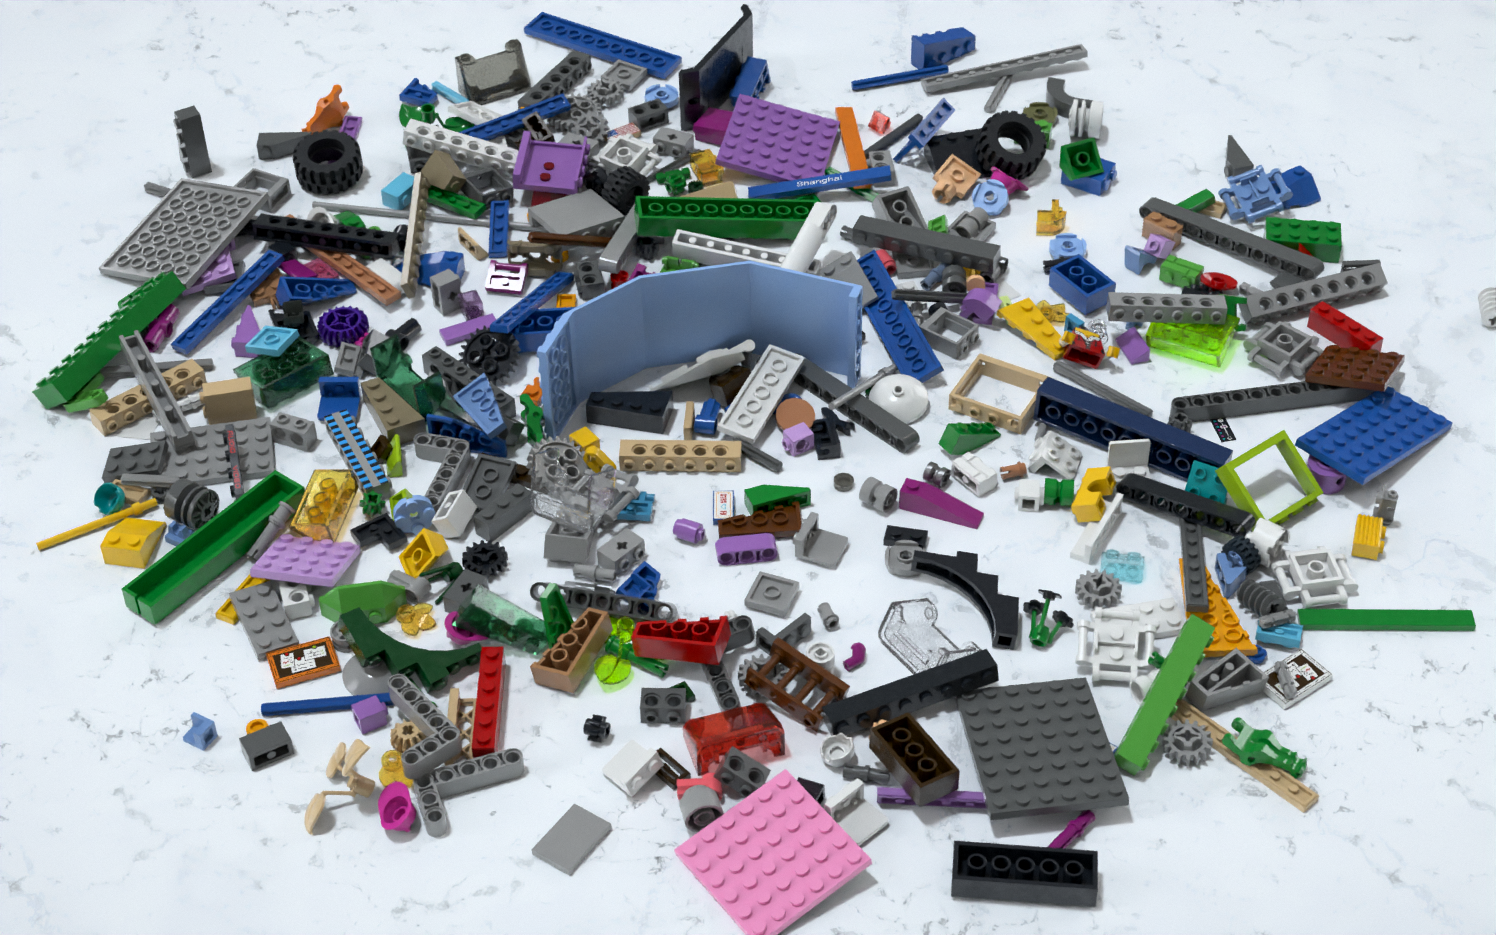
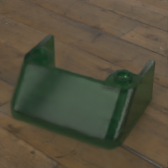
(396, 371)

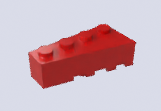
(682, 640)

